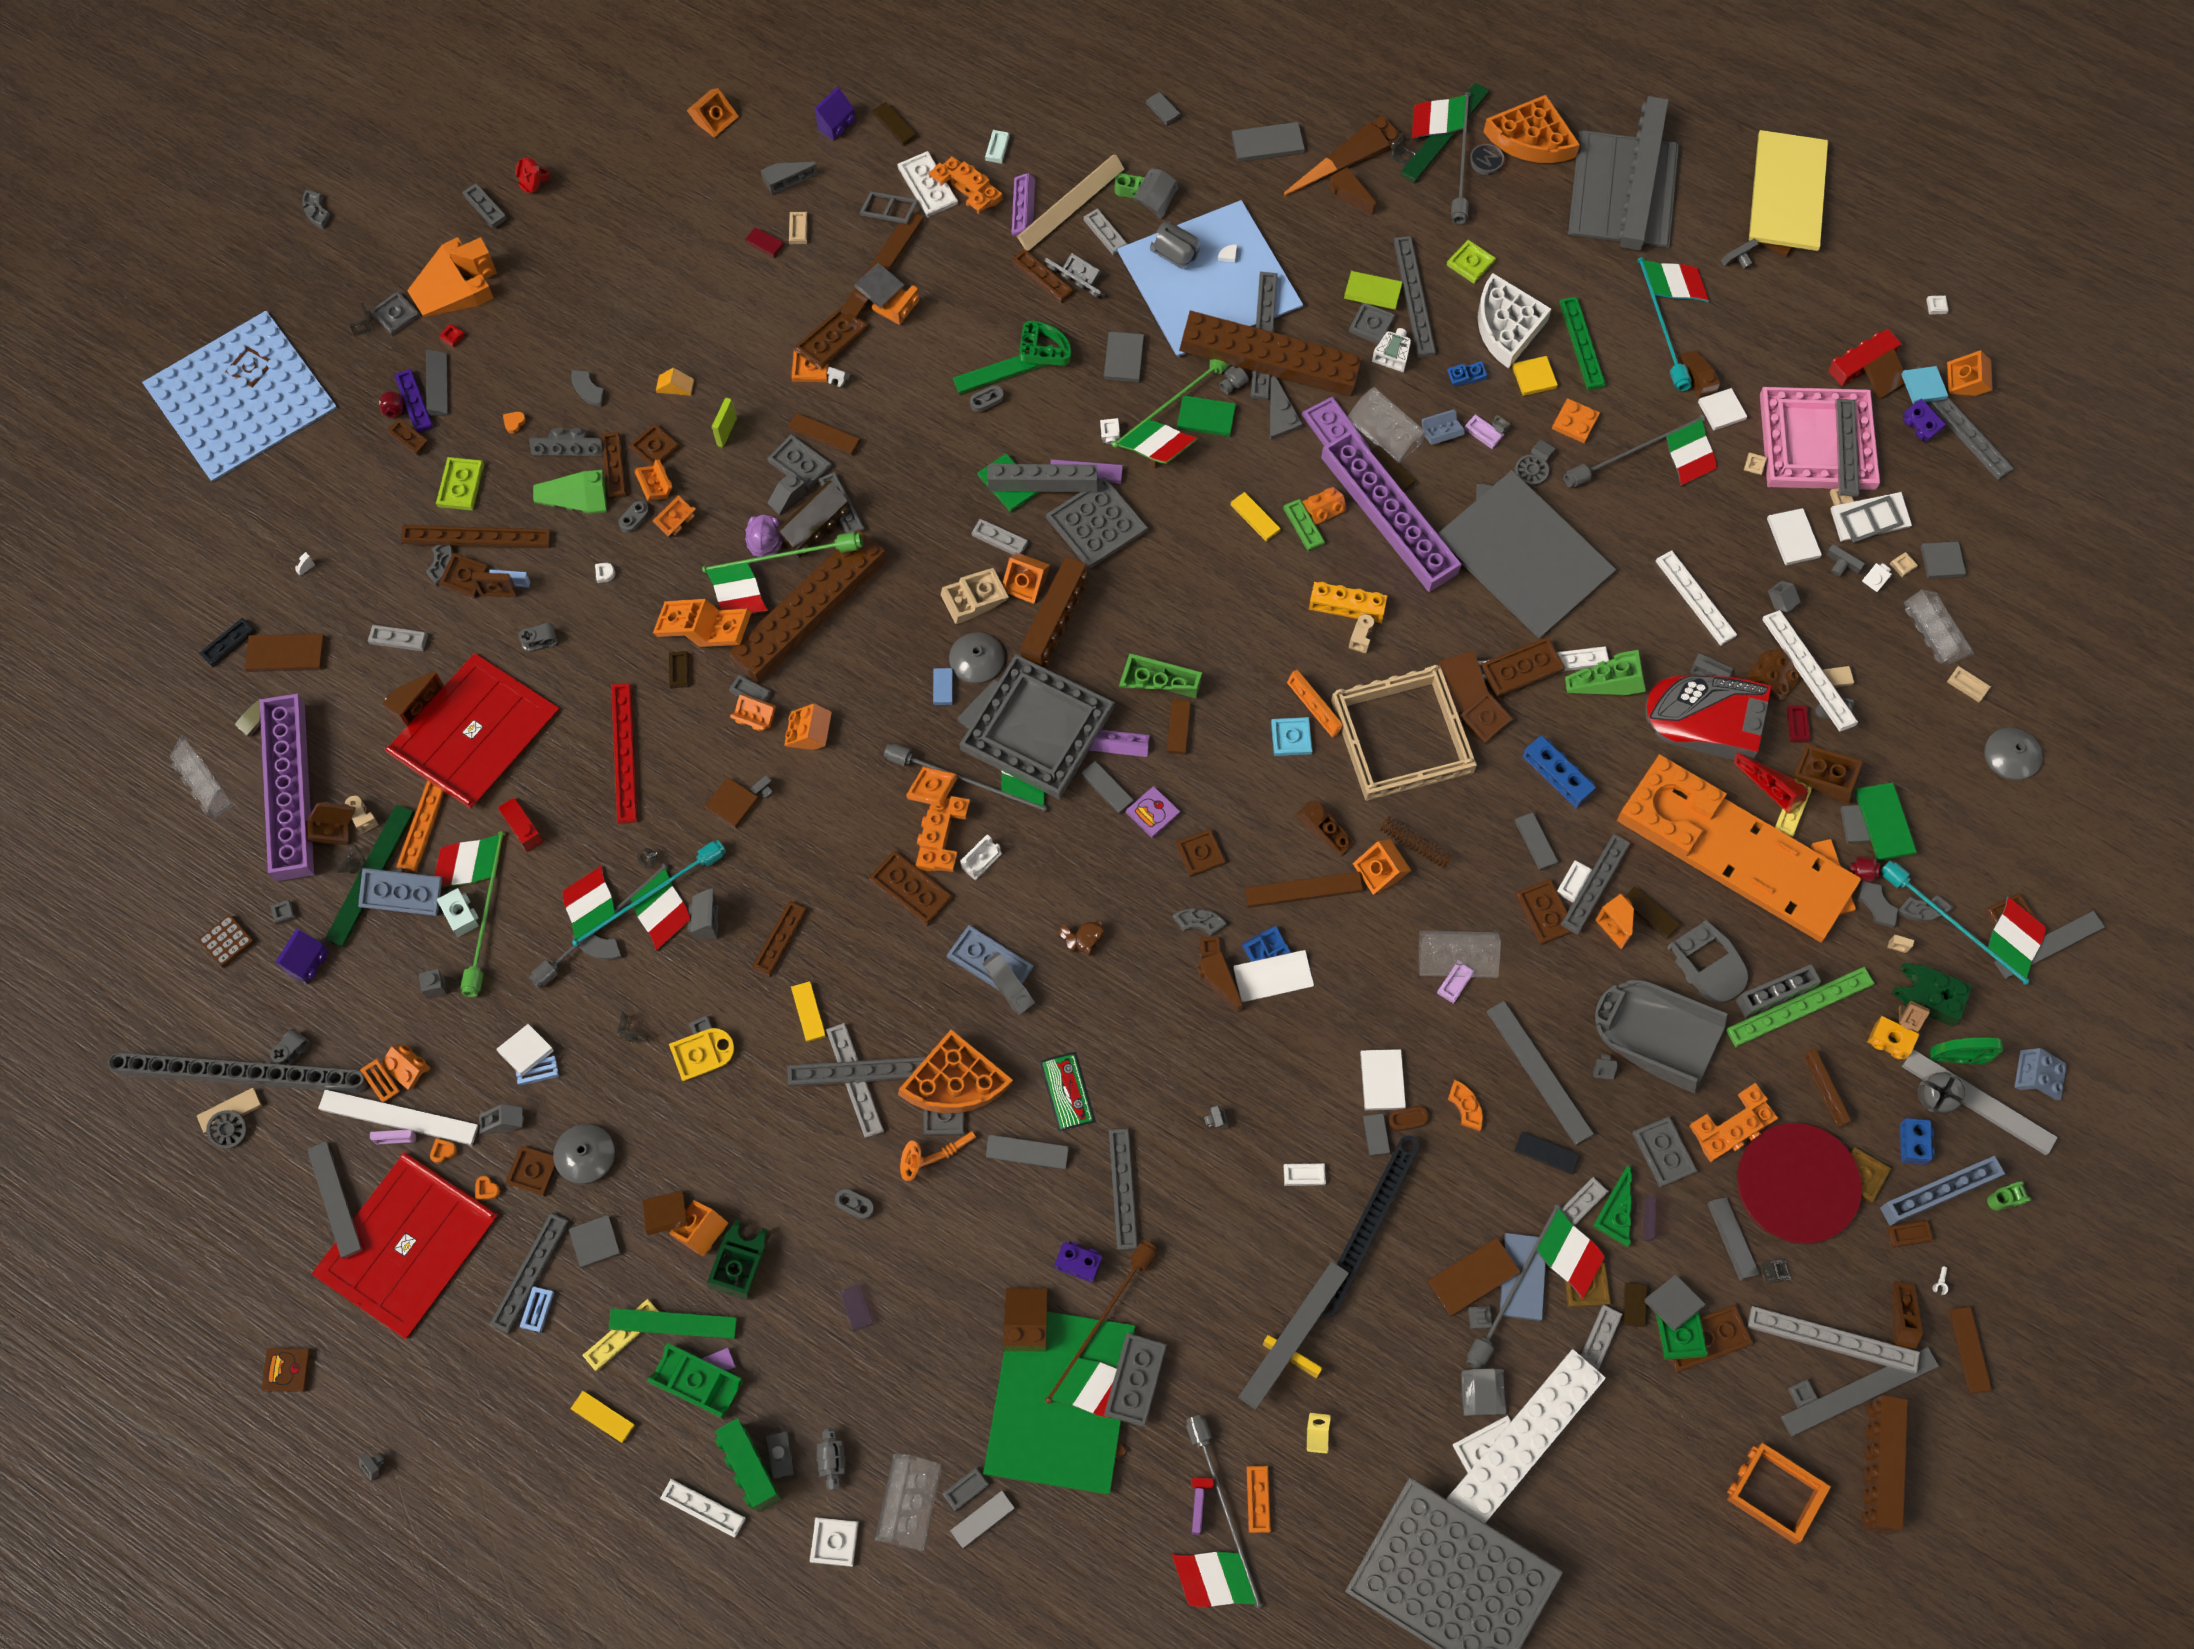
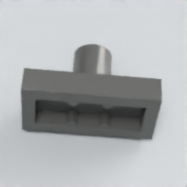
(1741, 254)
(1843, 560)
(780, 1455)

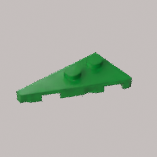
(1615, 1215)

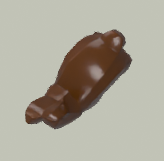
(1085, 938)

